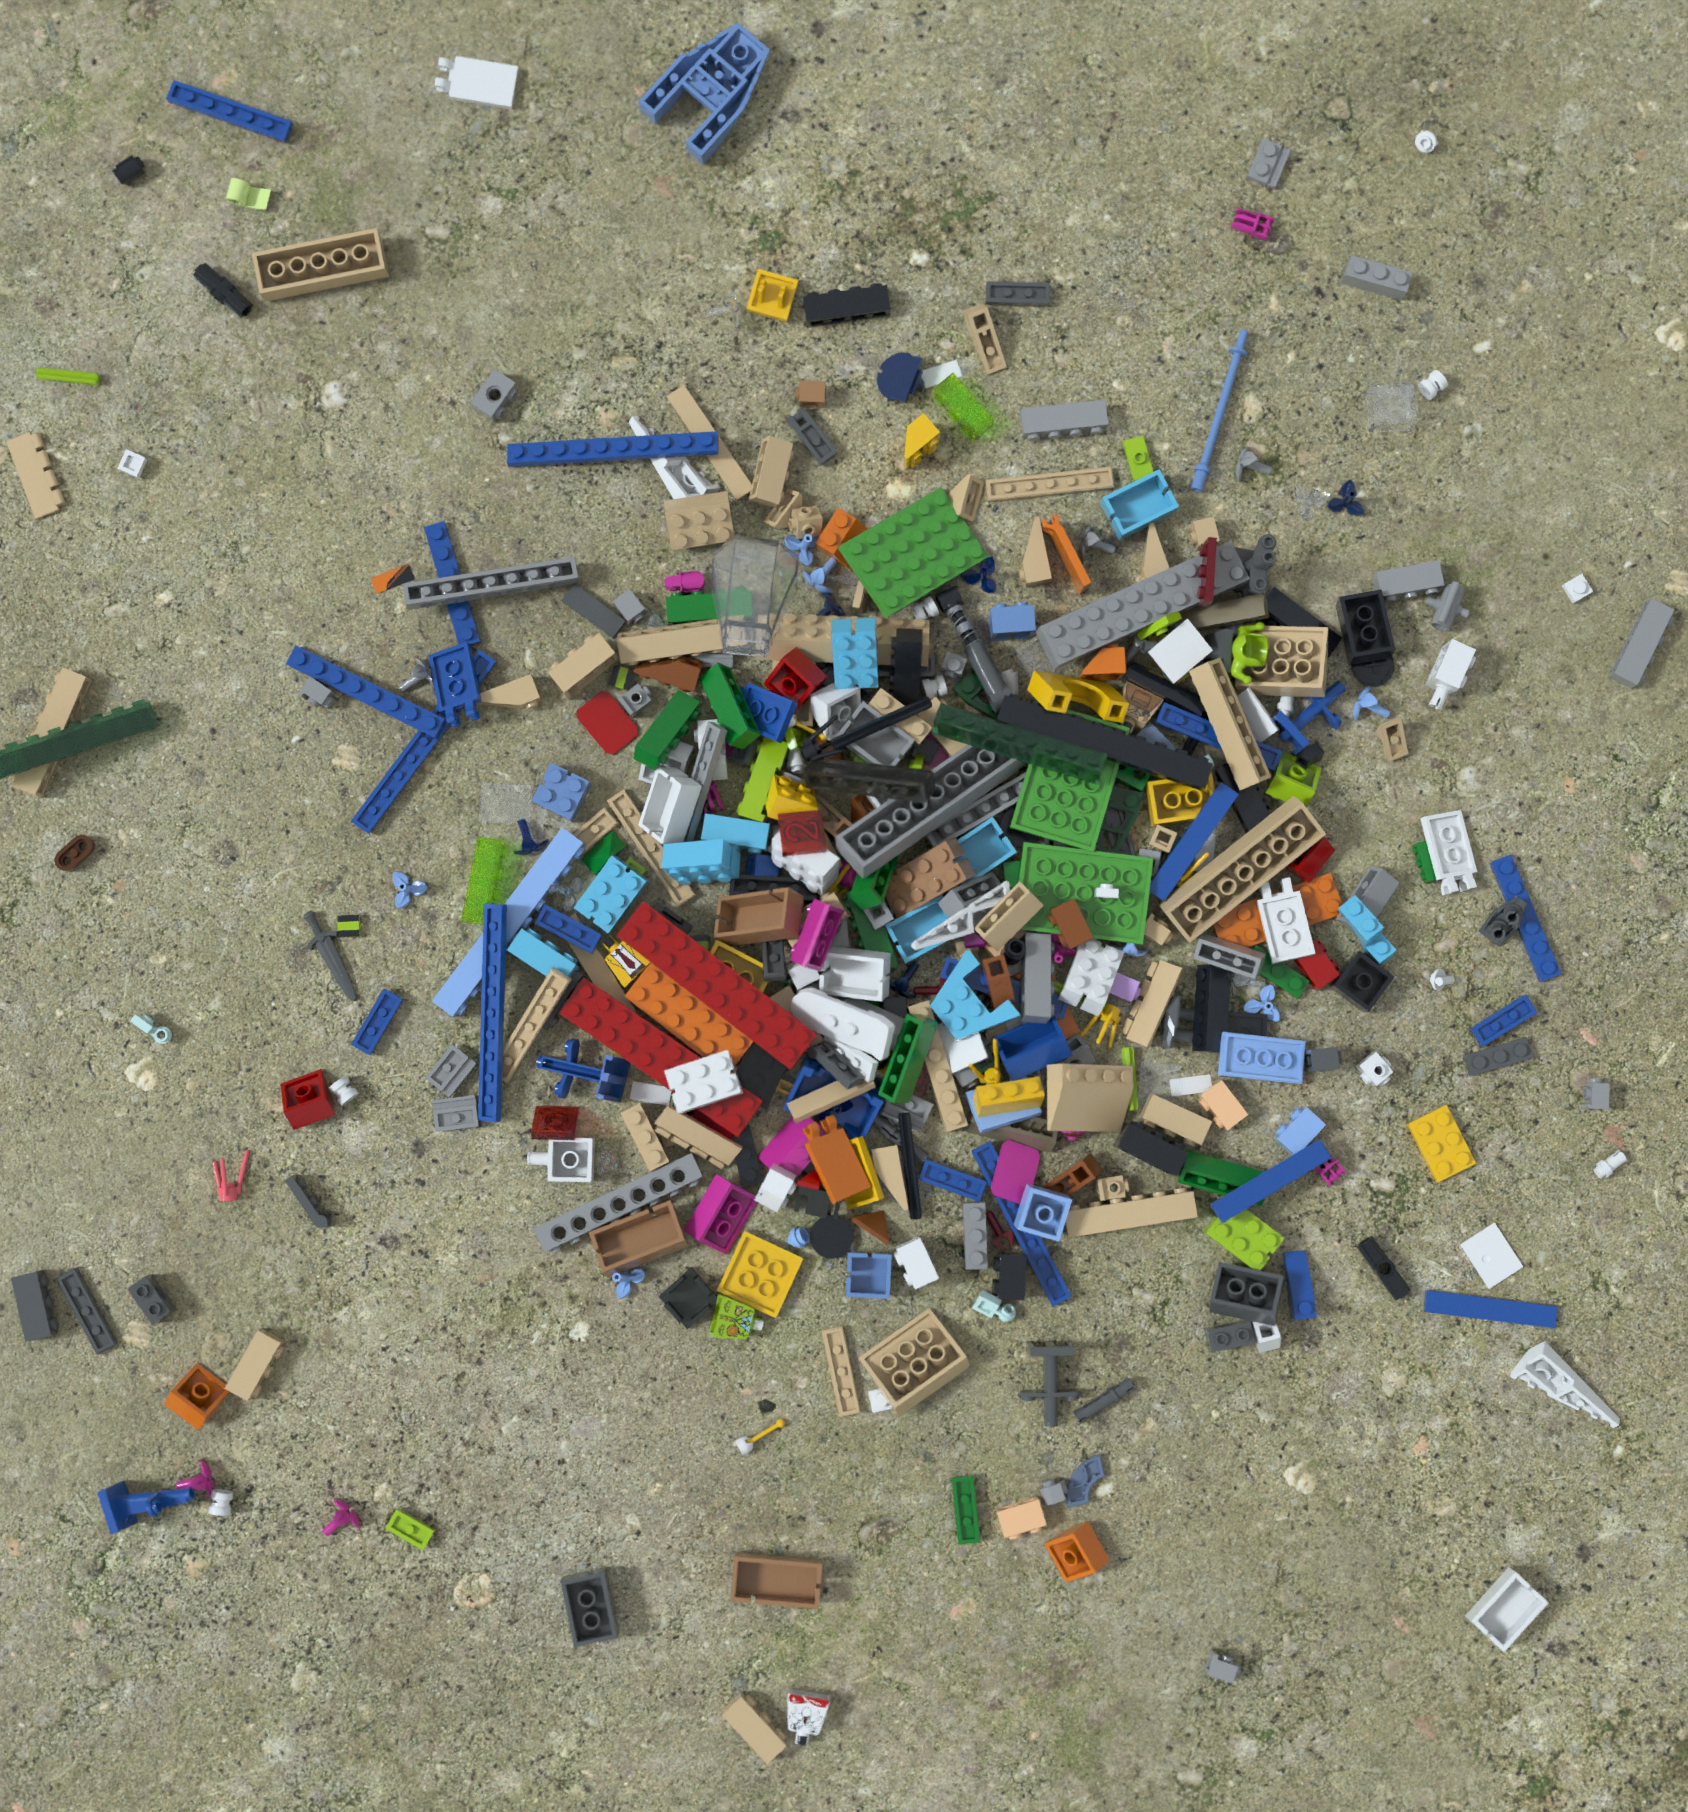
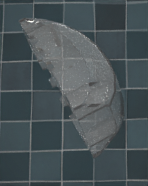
(752, 592)

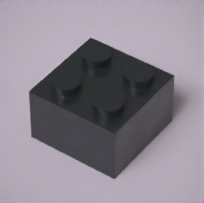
(1361, 981)
(1010, 1276)

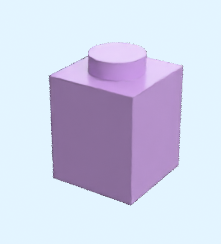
(1125, 988)

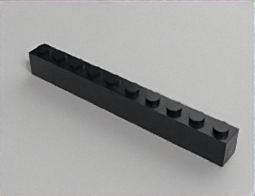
(1120, 748)

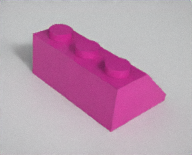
(816, 935)
(788, 1147)
(721, 1214)

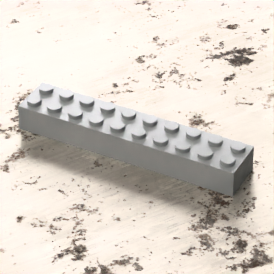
(1136, 607)
(902, 823)

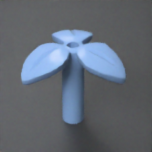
(795, 544)
(818, 576)
(1368, 701)
(401, 881)
(1130, 949)
(1266, 994)
(624, 1287)

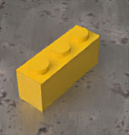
(1008, 1096)

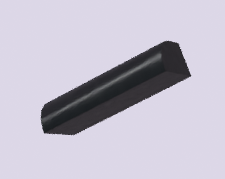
(1286, 612)
(1158, 685)

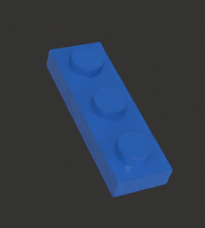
(568, 929)
(1503, 1020)
(377, 1021)
(952, 1180)

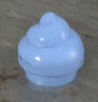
(798, 1237)

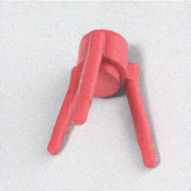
(227, 1190)

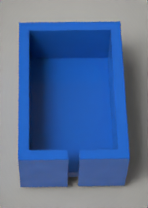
(1032, 1047)

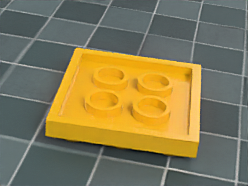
(760, 1274)

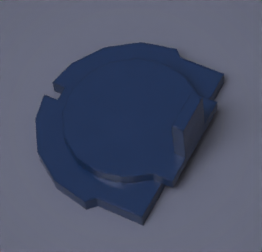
(900, 377)

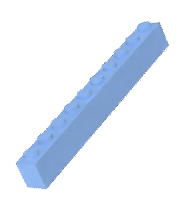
(520, 907)

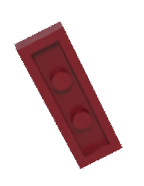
(1207, 571)

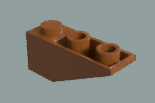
(679, 672)
(998, 980)

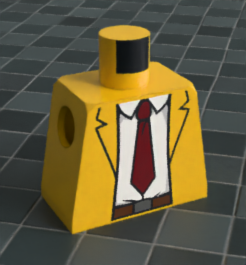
(624, 961)

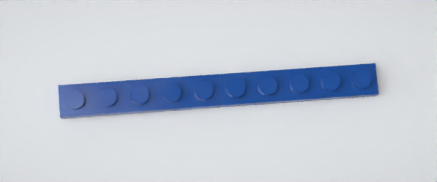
(613, 449)
(409, 761)
(492, 1012)

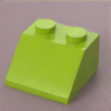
(1293, 780)

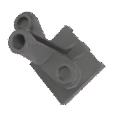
(1257, 563)
(1219, 642)
(1050, 1390)

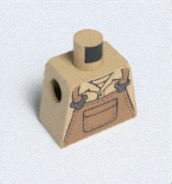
(1141, 707)

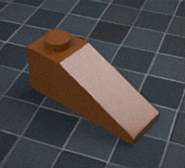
(1075, 1176)

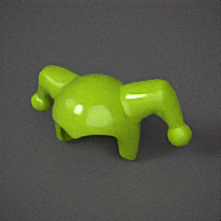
(1248, 650)

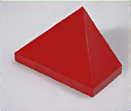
(811, 1180)

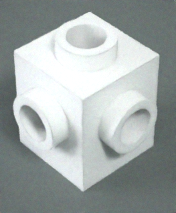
(1367, 1068)

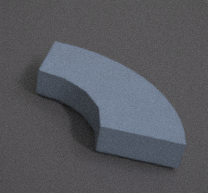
(1082, 1480)

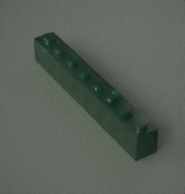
(77, 738)
(1019, 744)

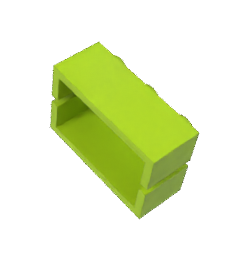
(1245, 1238)

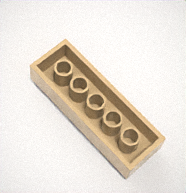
(320, 264)

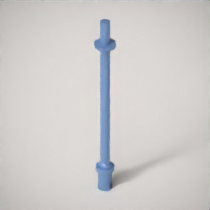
(1202, 470)

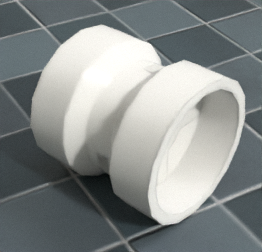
(1431, 385)
(929, 607)
(934, 687)
(343, 1090)
(220, 1502)

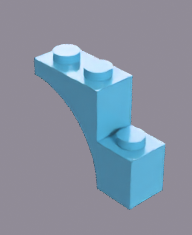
(1368, 931)

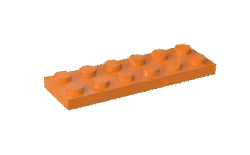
(1244, 924)
(686, 1015)

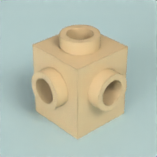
(806, 521)

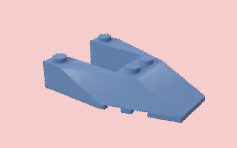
(719, 77)

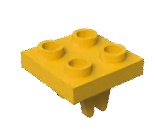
(772, 295)

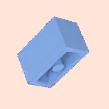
(1299, 1130)

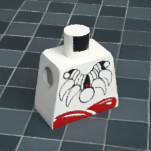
(806, 1713)

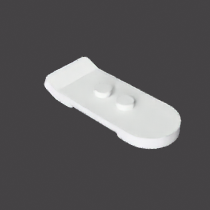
(844, 1022)

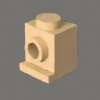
(1162, 839)
(1157, 931)
(1103, 1187)

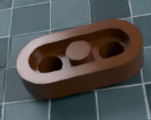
(74, 851)

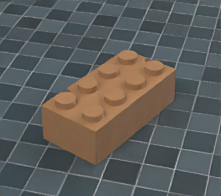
(928, 877)
(759, 917)
(638, 1239)
(776, 1580)

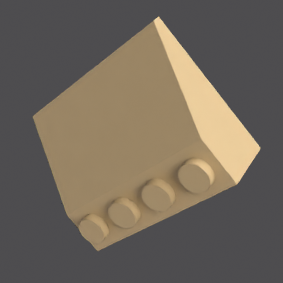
(1293, 665)
(1088, 1097)
(914, 1362)

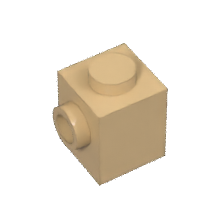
(1203, 529)

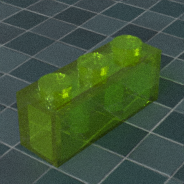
(962, 407)

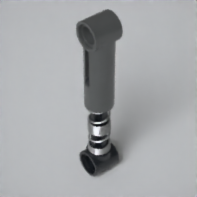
(976, 651)

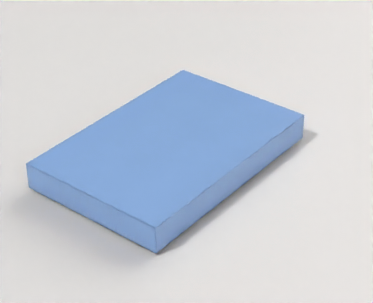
(999, 1120)

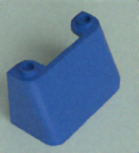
(855, 1120)

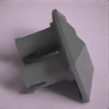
(1504, 921)
(1170, 1023)

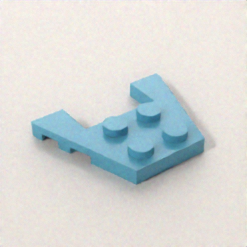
(962, 1009)

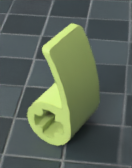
(244, 195)

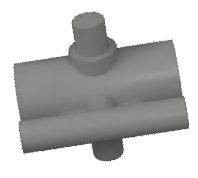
(1448, 606)

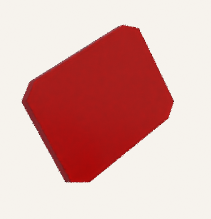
(607, 722)

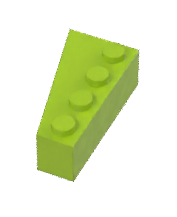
(756, 790)

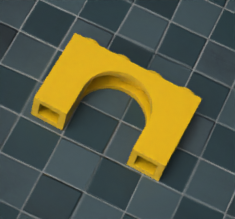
(1057, 690)

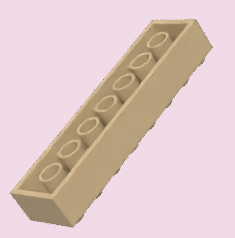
(813, 637)
(1242, 868)

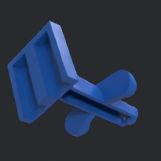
(1291, 729)
(610, 1078)
(121, 1507)

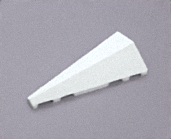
(676, 472)
(963, 921)
(1549, 1372)

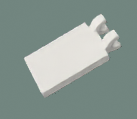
(478, 81)
(1450, 851)
(1284, 923)

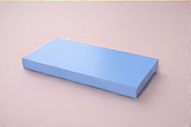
(1261, 1058)

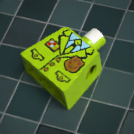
(733, 1319)

